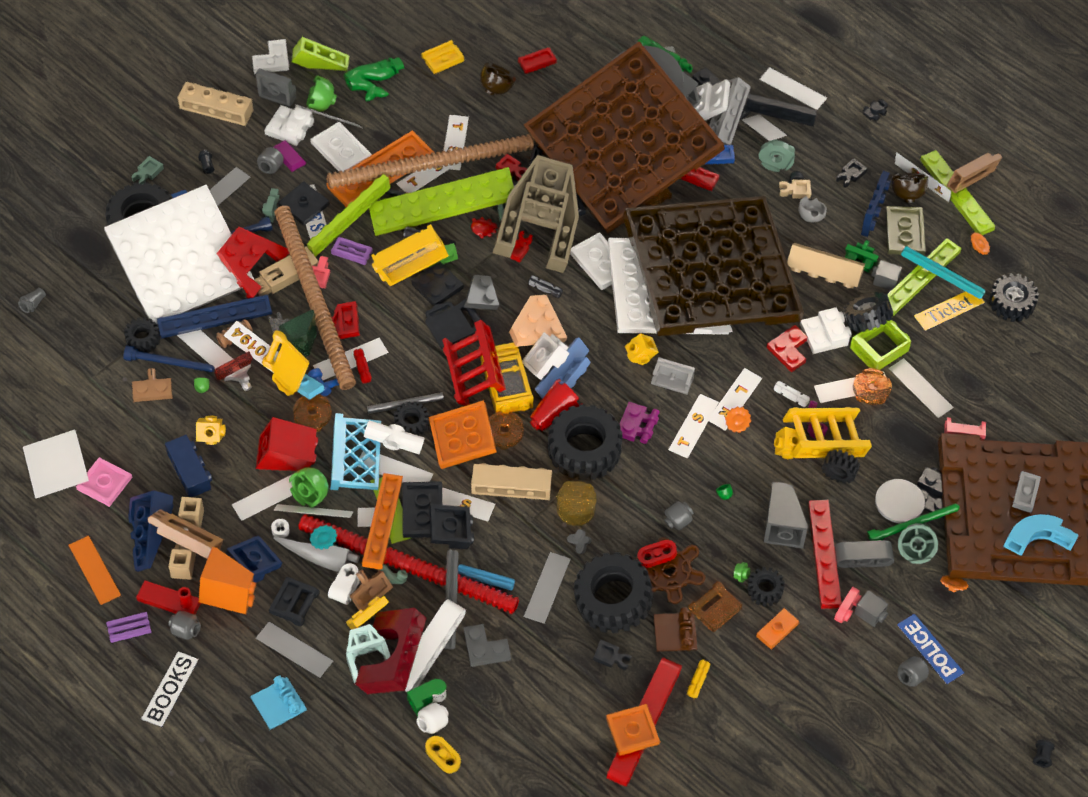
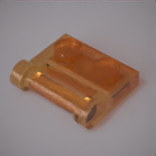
(720, 611)

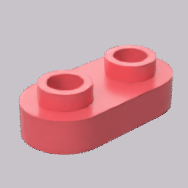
(845, 611)

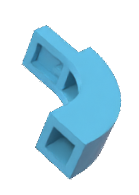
(1039, 527)

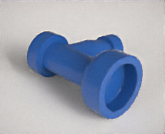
(317, 375)

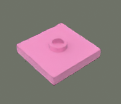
(104, 482)

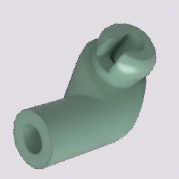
(395, 578)

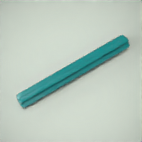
(943, 272)

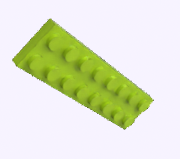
(441, 201)

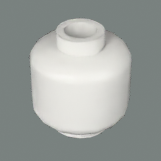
(432, 718)

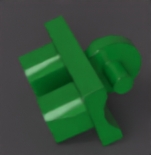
(863, 253)

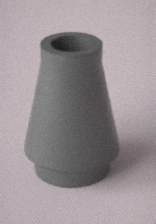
(31, 300)

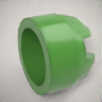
(201, 384)

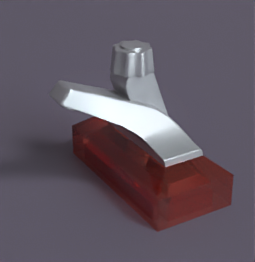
(236, 370)

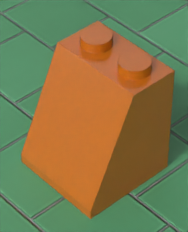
(226, 583)

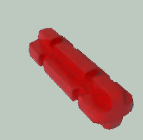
(362, 366)

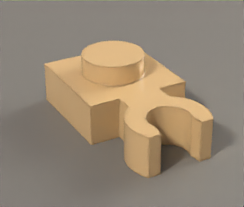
(797, 188)

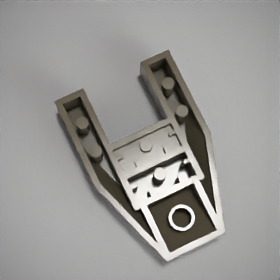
(543, 198)

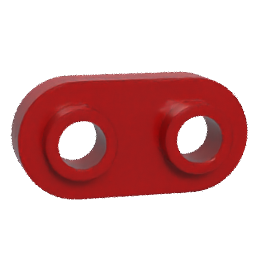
(656, 552)

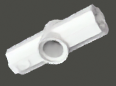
(394, 437)

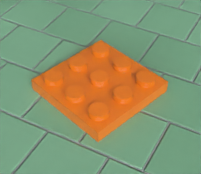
(462, 434)

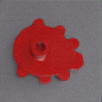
(483, 227)

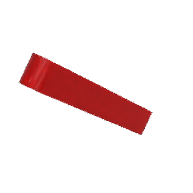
(655, 698)

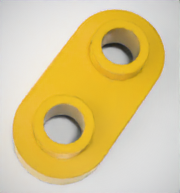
(444, 755)

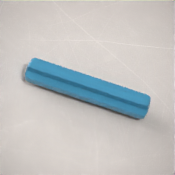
(486, 577)

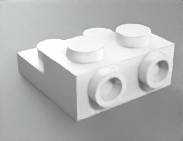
(713, 99)
(290, 124)
(826, 331)
(544, 354)

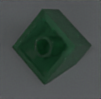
(301, 332)

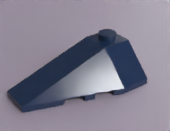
(145, 534)

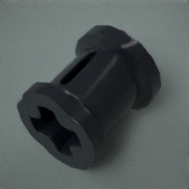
(1043, 753)

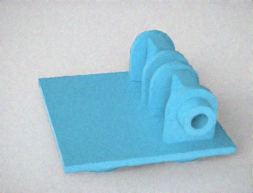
(278, 702)

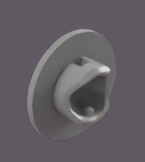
(899, 500)

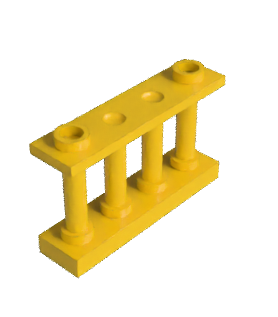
(821, 447)

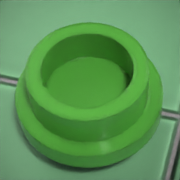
(741, 572)

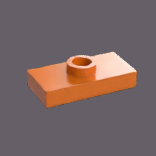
(777, 628)

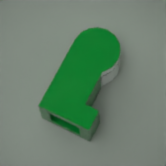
(426, 694)

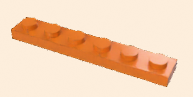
(382, 521)

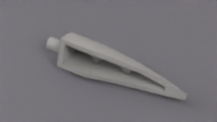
(330, 558)

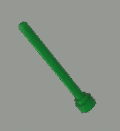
(877, 535)

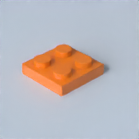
(632, 729)

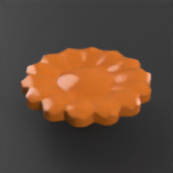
(980, 243)
(738, 419)
(954, 583)

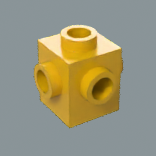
(641, 349)
(210, 430)
(785, 442)

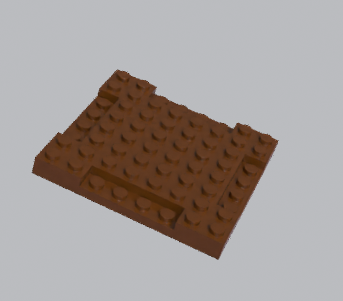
(624, 135)
(983, 483)

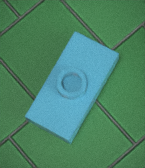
(310, 387)

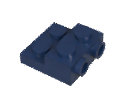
(255, 557)

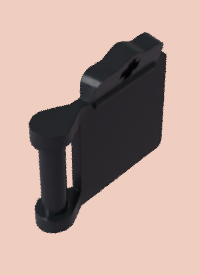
(450, 323)

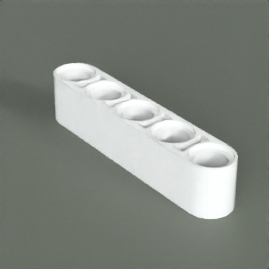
(434, 640)

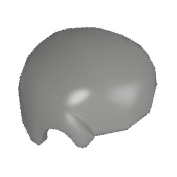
(812, 210)

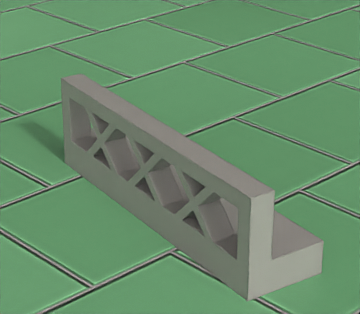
(729, 119)

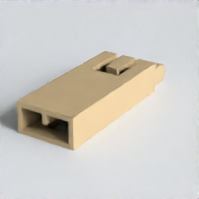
(282, 267)

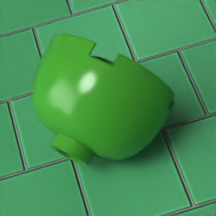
(321, 95)
(309, 486)

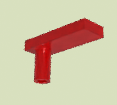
(168, 598)

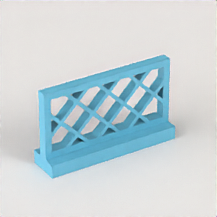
(339, 455)

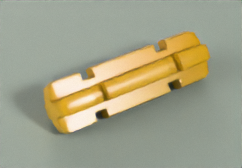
(698, 679)

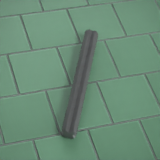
(451, 587)

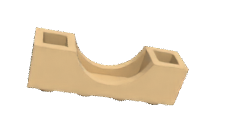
(181, 558)

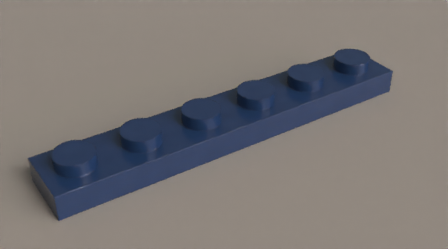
(214, 316)

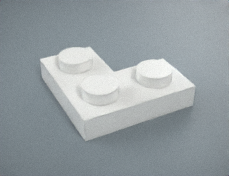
(276, 60)

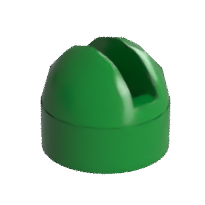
(725, 491)

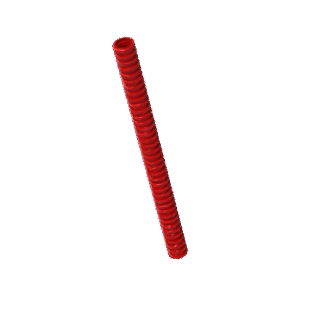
(417, 567)

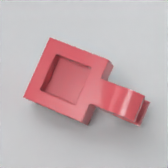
(322, 272)

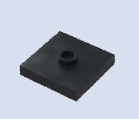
(304, 203)

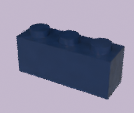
(188, 466)

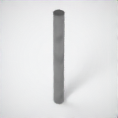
(394, 404)

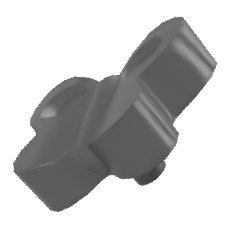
(580, 540)

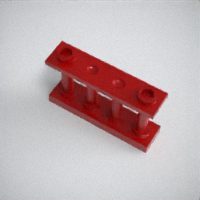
(490, 364)

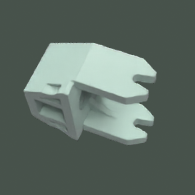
(363, 641)

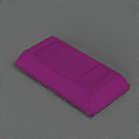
(290, 156)

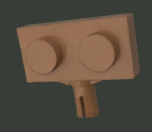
(152, 388)
(370, 588)

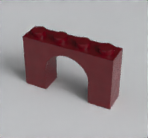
(394, 672)

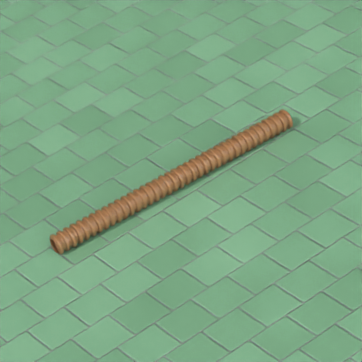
(429, 161)
(315, 298)

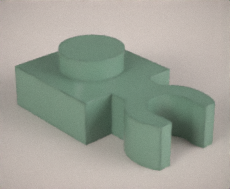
(147, 169)
(271, 205)

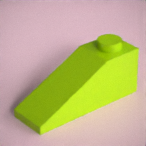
(317, 56)

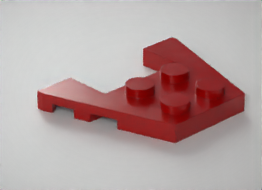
(243, 252)

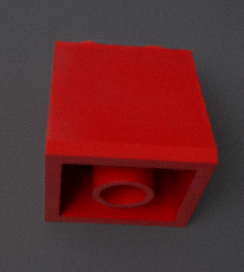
(286, 446)

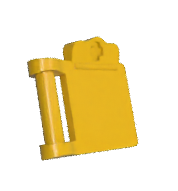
(289, 364)

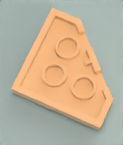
(534, 320)

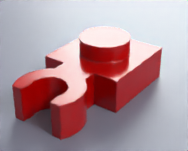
(513, 164)
(521, 247)

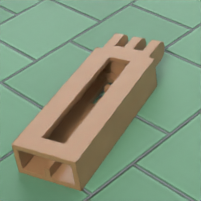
(973, 171)
(184, 533)

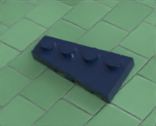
(874, 209)

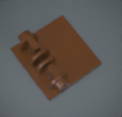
(675, 631)

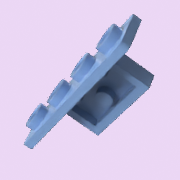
(568, 371)

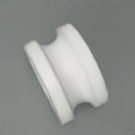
(278, 523)

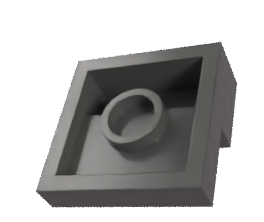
(275, 87)

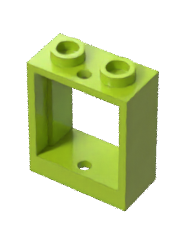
(870, 356)

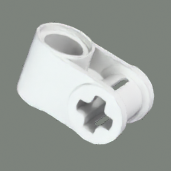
(344, 584)

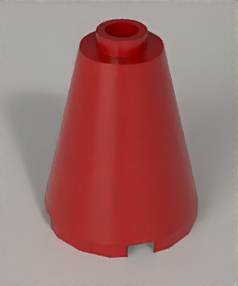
(555, 401)

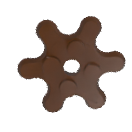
(683, 574)

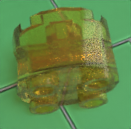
(576, 503)

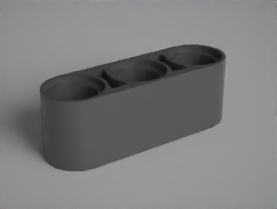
(864, 554)

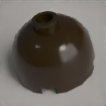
(496, 79)
(910, 186)

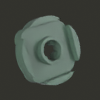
(783, 161)

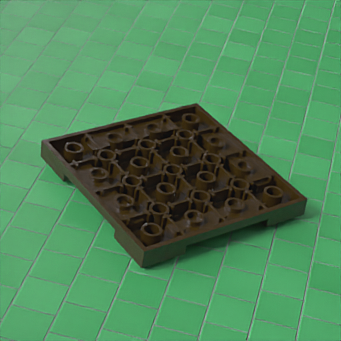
(712, 264)

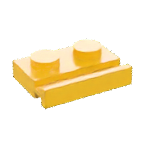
(442, 57)

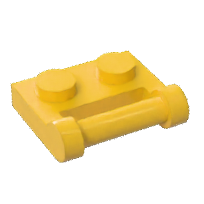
(362, 616)

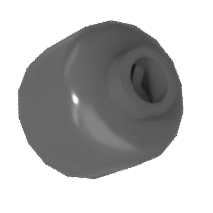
(270, 160)
(678, 515)
(184, 625)
(913, 671)

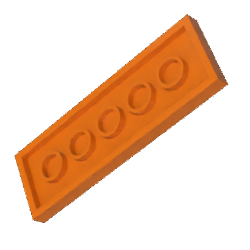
(404, 147)

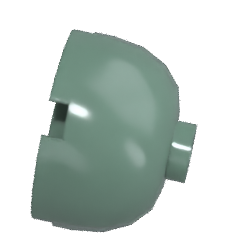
(918, 543)

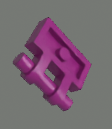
(632, 420)

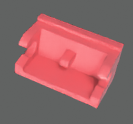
(955, 428)

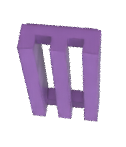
(350, 252)
(128, 623)

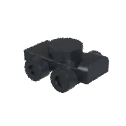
(876, 108)

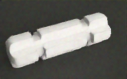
(791, 393)

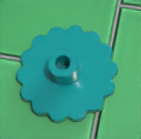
(323, 537)

